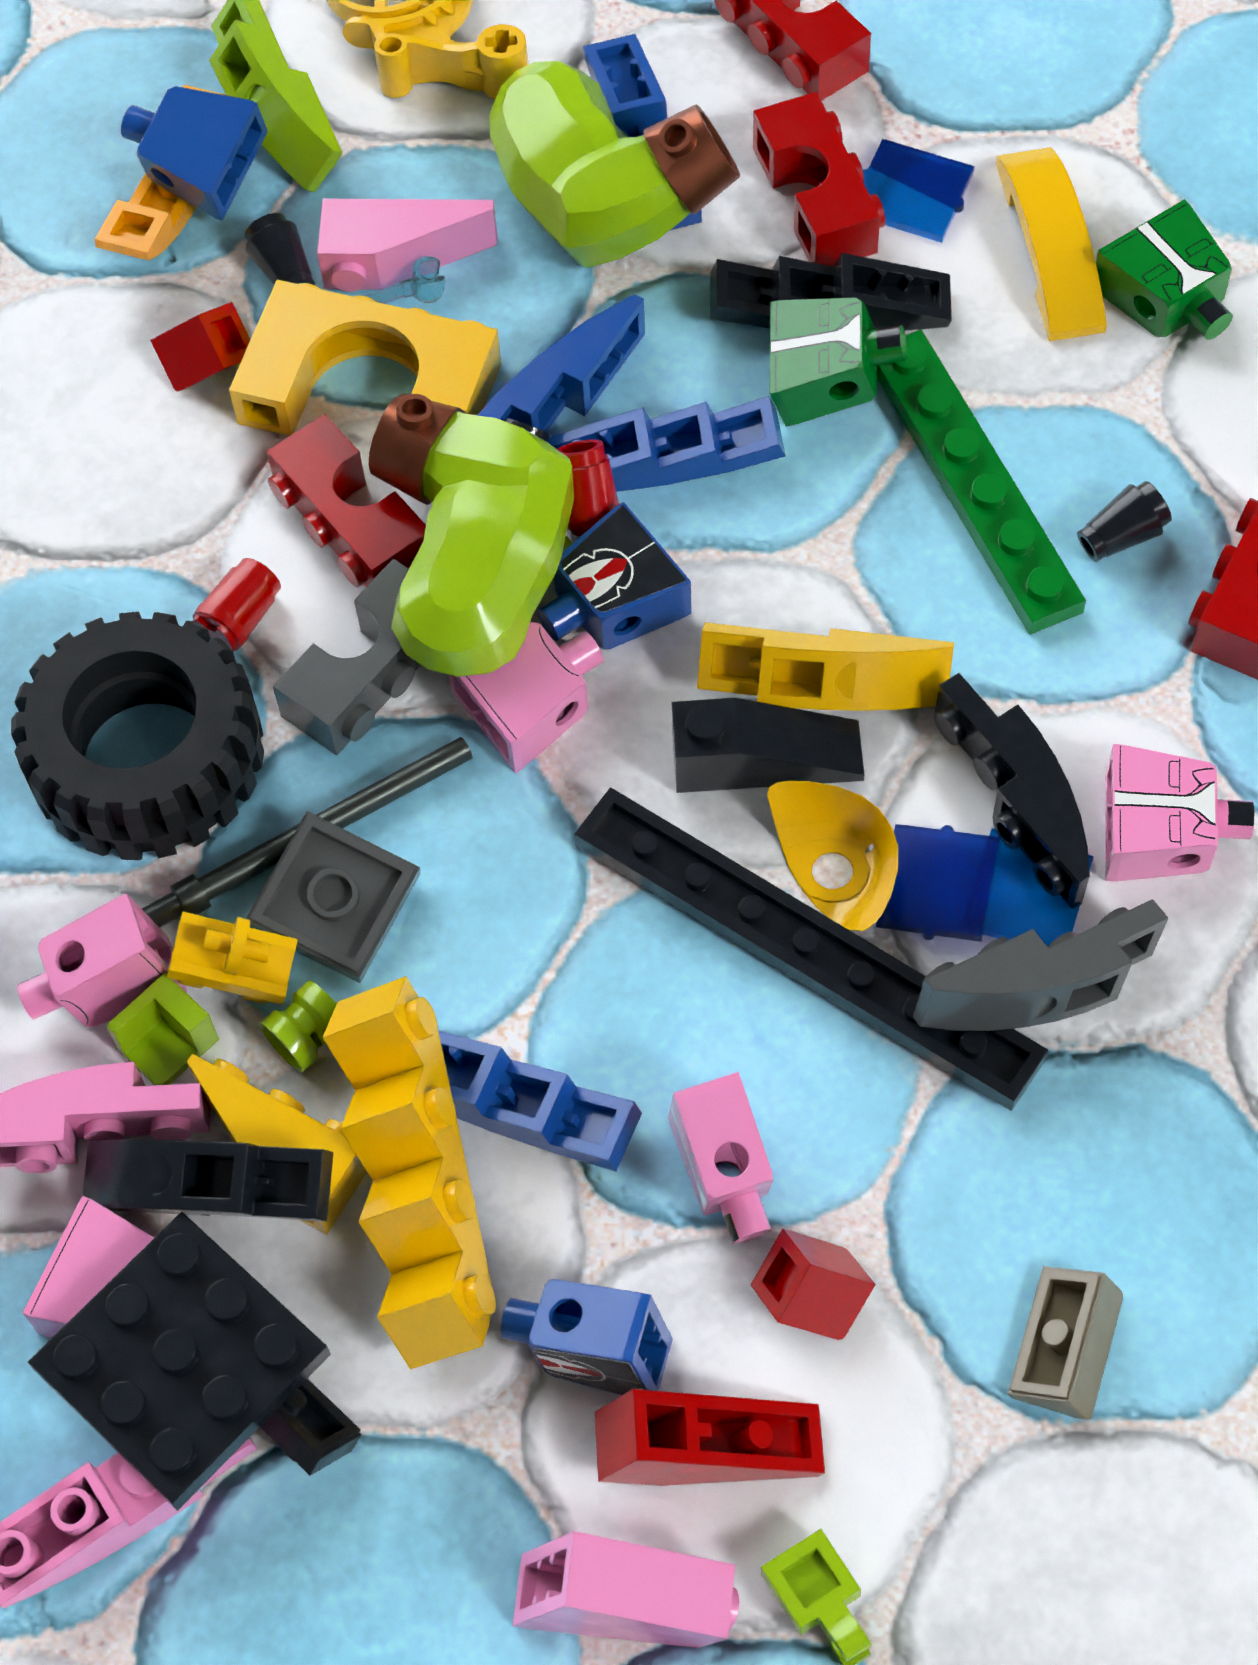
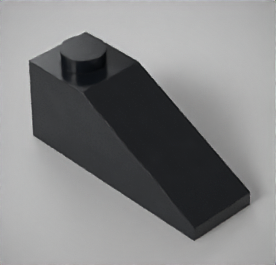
(759, 744)

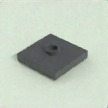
(334, 896)

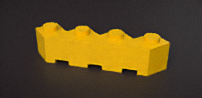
(421, 1191)

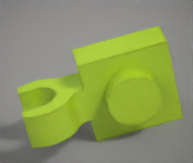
(815, 1590)

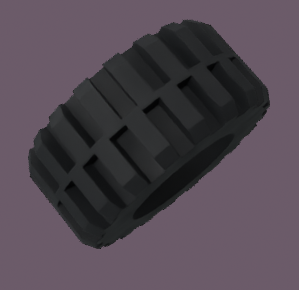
(118, 669)

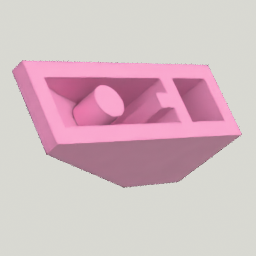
(379, 240)

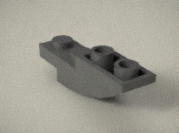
(1033, 984)

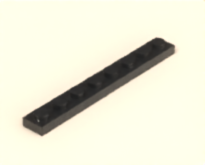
(800, 943)

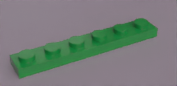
(980, 488)

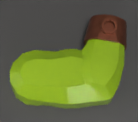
(589, 180)
(488, 537)

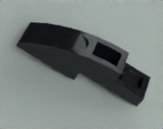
(1033, 794)
(209, 1178)

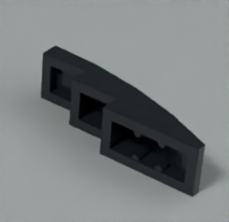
(889, 290)

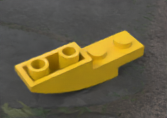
(824, 672)

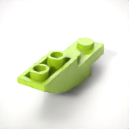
(255, 69)

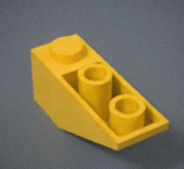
(278, 1122)

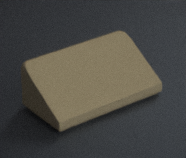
(1067, 1341)

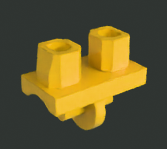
(232, 958)

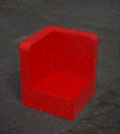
(202, 346)
(812, 1285)

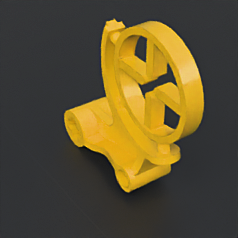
(417, 48)

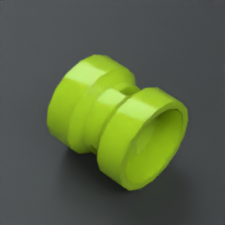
(300, 1028)

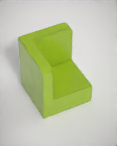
(162, 1031)

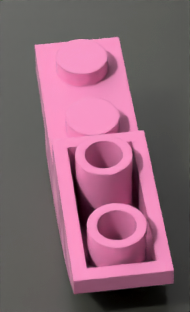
(93, 1103)
(82, 1523)

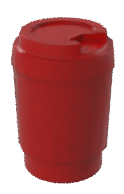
(592, 484)
(238, 602)

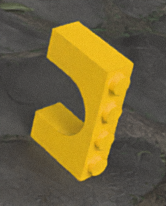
(314, 329)

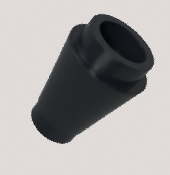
(278, 249)
(1125, 522)

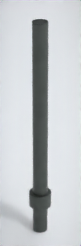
(194, 893)

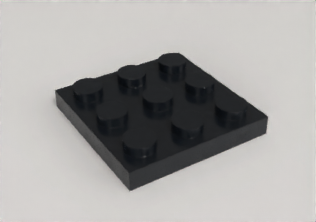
(179, 1359)

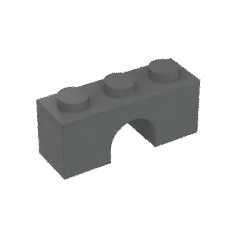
(337, 696)

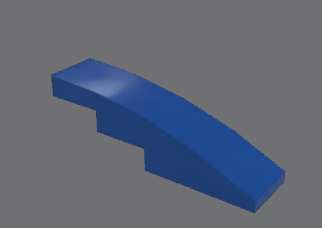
(629, 89)
(572, 369)
(683, 443)
(536, 1104)

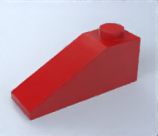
(705, 1439)

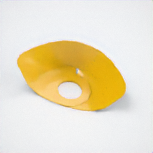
(830, 819)

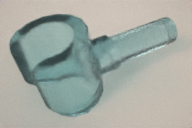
(423, 285)

